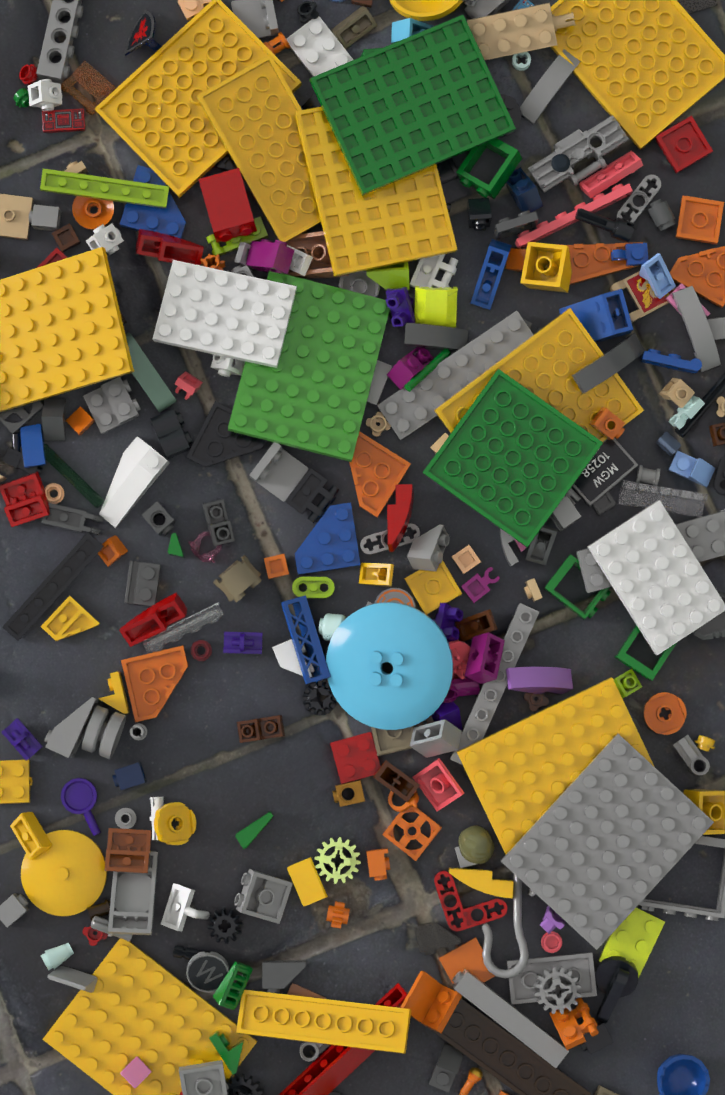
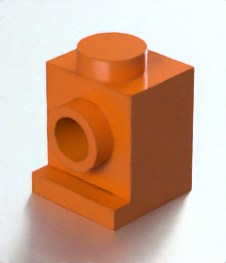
(601, 421)
(378, 863)

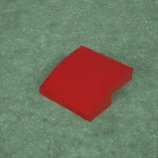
(24, 499)

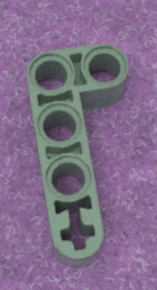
(148, 377)

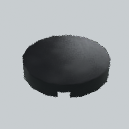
(607, 969)

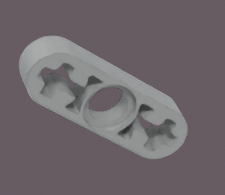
(643, 185)
(372, 537)

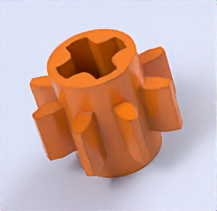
(213, 262)
(337, 914)

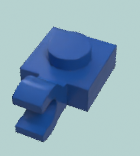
(634, 254)

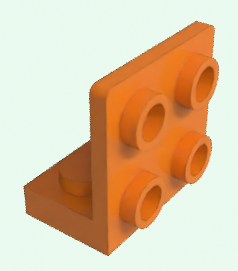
(431, 1002)

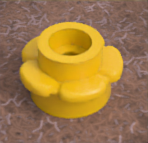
(705, 743)

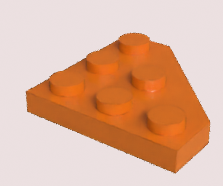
(704, 272)
(375, 473)
(153, 679)

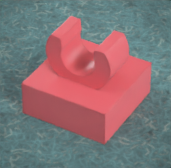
(187, 383)

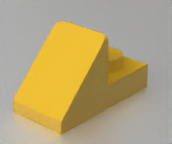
(119, 699)

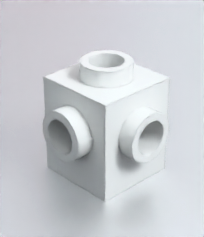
(45, 94)
(105, 237)
(227, 366)

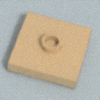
(15, 216)

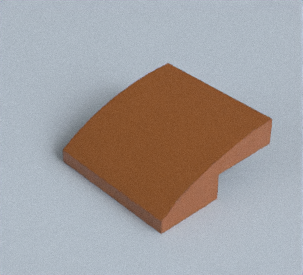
(128, 850)

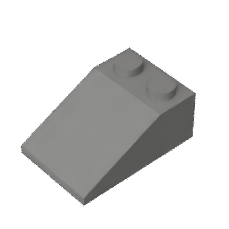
(69, 733)

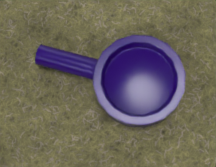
(79, 798)

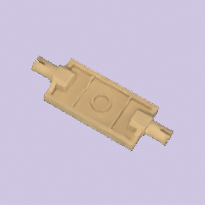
(518, 30)

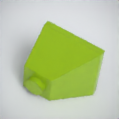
(391, 276)

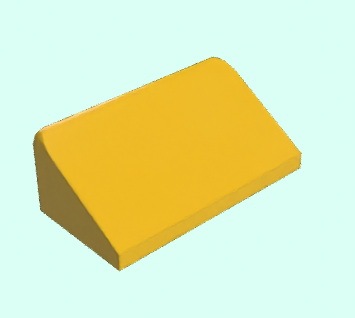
(30, 834)
(307, 881)

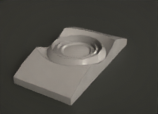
(133, 900)

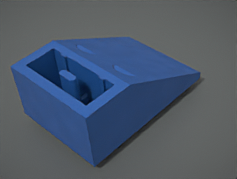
(603, 315)

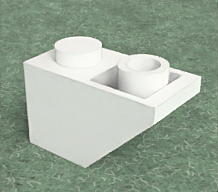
(288, 659)

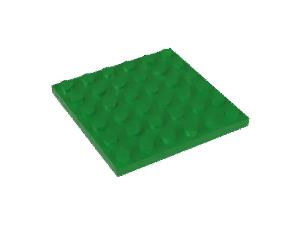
(512, 458)

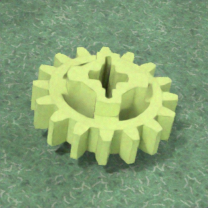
(328, 860)

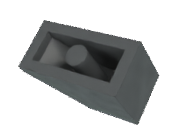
(279, 973)

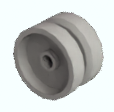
(100, 731)

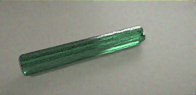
(65, 470)

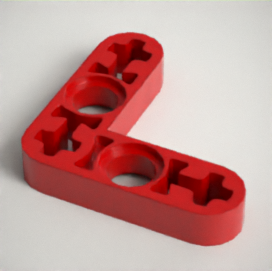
(465, 913)

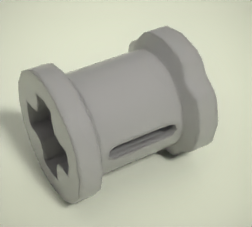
(647, 475)

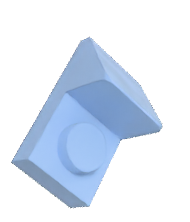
(657, 276)
(692, 468)

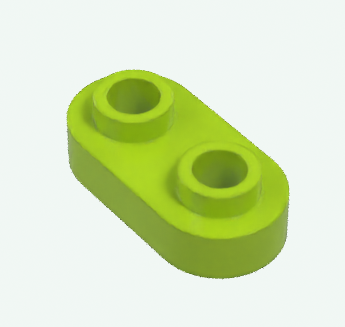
(313, 587)

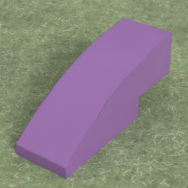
(539, 679)

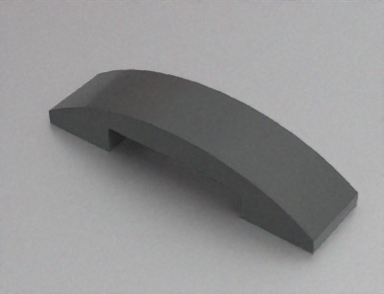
(609, 363)

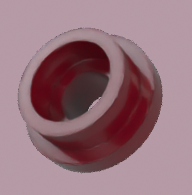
(194, 650)

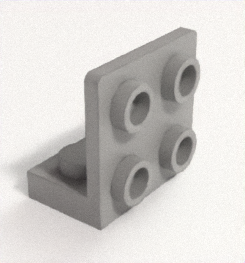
(257, 16)
(279, 472)

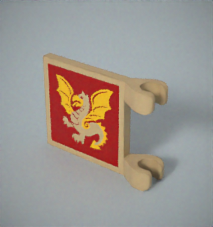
(641, 294)

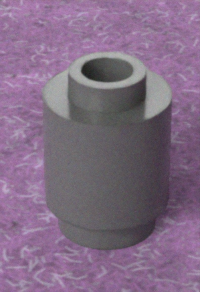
(661, 214)

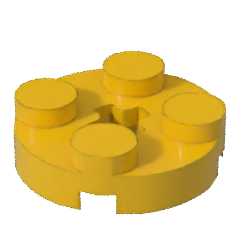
(164, 817)

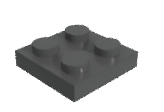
(507, 227)

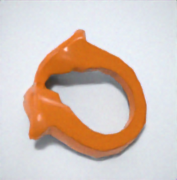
(412, 802)

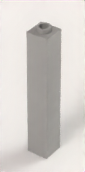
(509, 1017)

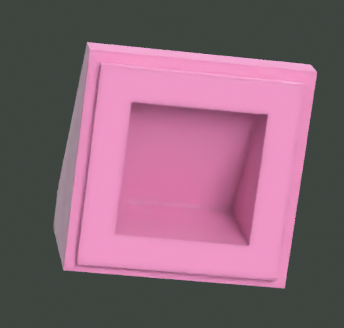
(135, 1072)

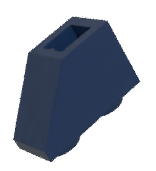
(523, 191)

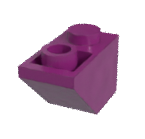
(409, 366)

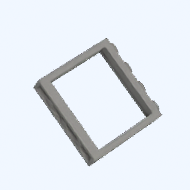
(692, 911)

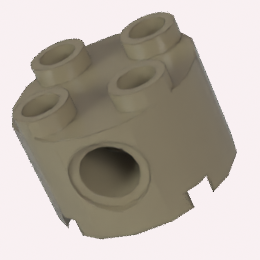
(238, 578)

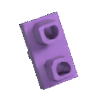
(552, 920)

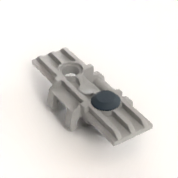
(574, 148)

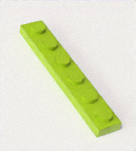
(104, 188)

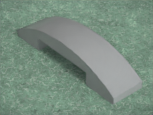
(548, 87)
(697, 327)

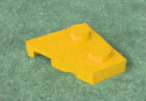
(69, 620)

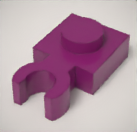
(477, 586)

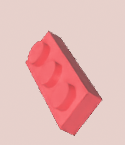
(611, 174)

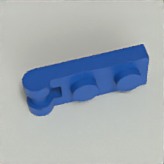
(672, 361)

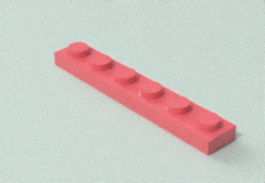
(563, 219)

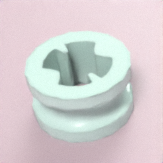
(521, 67)

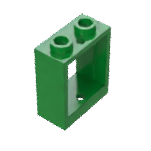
(501, 148)
(558, 576)
(632, 663)

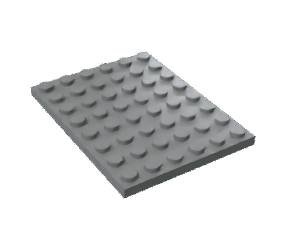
(607, 841)

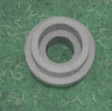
(132, 818)

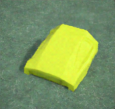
(436, 306)

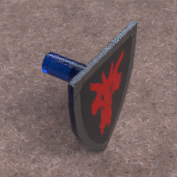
(143, 34)

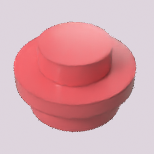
(551, 942)

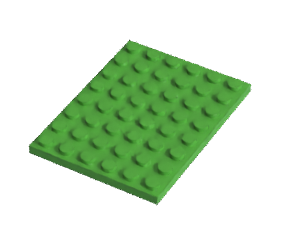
(322, 372)

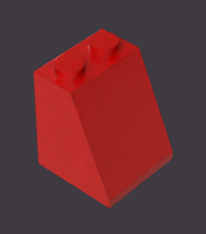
(227, 205)

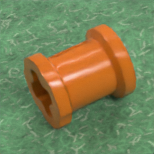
(283, 44)

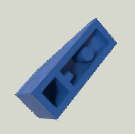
(490, 274)

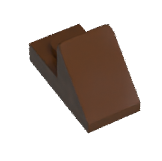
(476, 625)

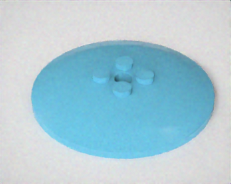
(419, 662)

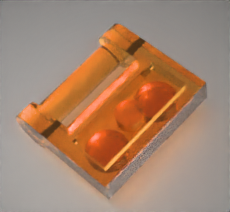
(92, 82)

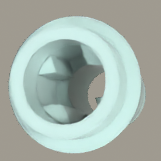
(56, 956)

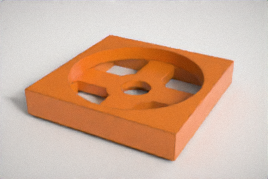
(416, 853)

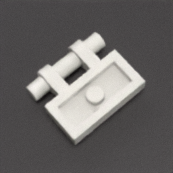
(428, 268)

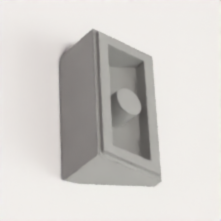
(74, 978)

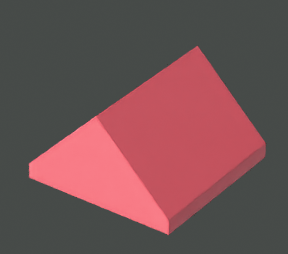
(438, 784)

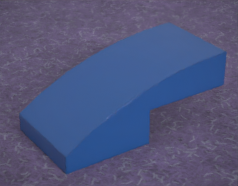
(33, 445)

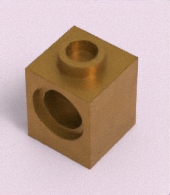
(357, 788)

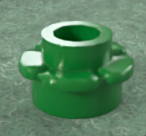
(22, 98)

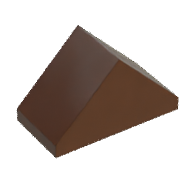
(396, 781)

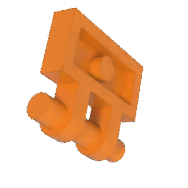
(568, 1028)

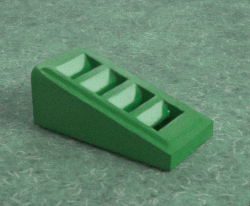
(250, 832)
(230, 998)

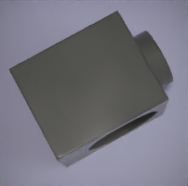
(150, 514)

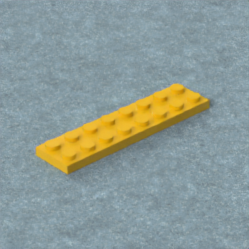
(324, 1021)

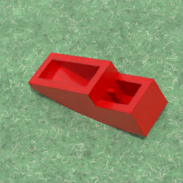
(168, 247)
(399, 515)
(154, 620)

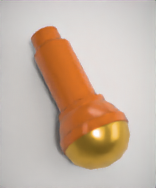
(474, 1076)

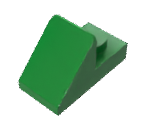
(230, 1056)

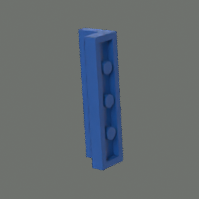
(309, 638)

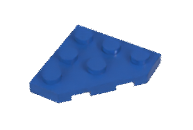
(155, 219)
(330, 543)

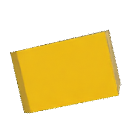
(376, 574)

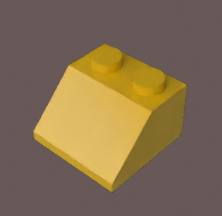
(712, 804)

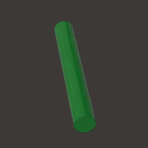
(427, 370)

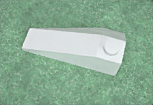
(133, 477)

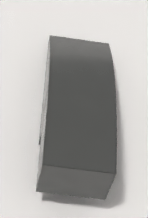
(435, 337)

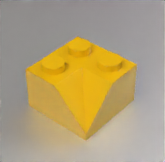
(547, 267)

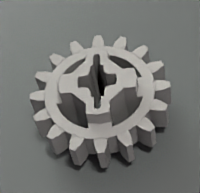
(559, 999)

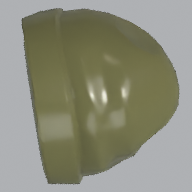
(476, 844)

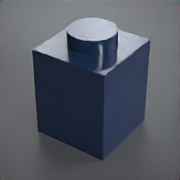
(129, 776)

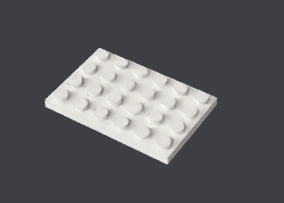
(224, 313)
(657, 577)

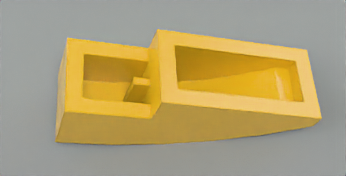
(482, 881)

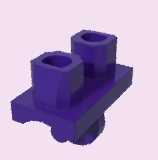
(400, 306)
(445, 620)
(243, 642)
(22, 739)

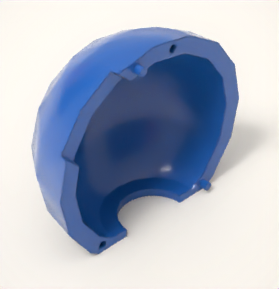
(683, 1076)

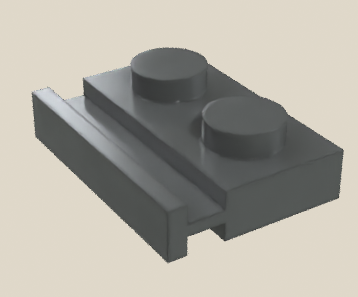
(142, 583)

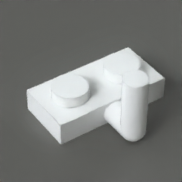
(179, 908)

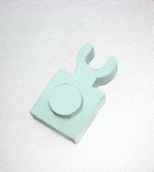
(686, 412)

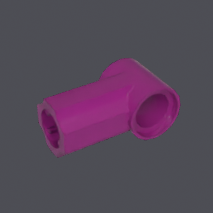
(461, 687)

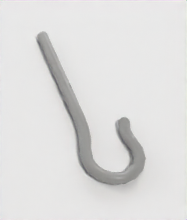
(488, 938)

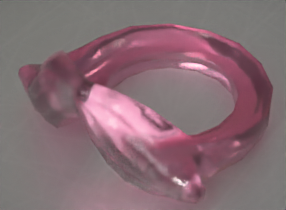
(195, 547)

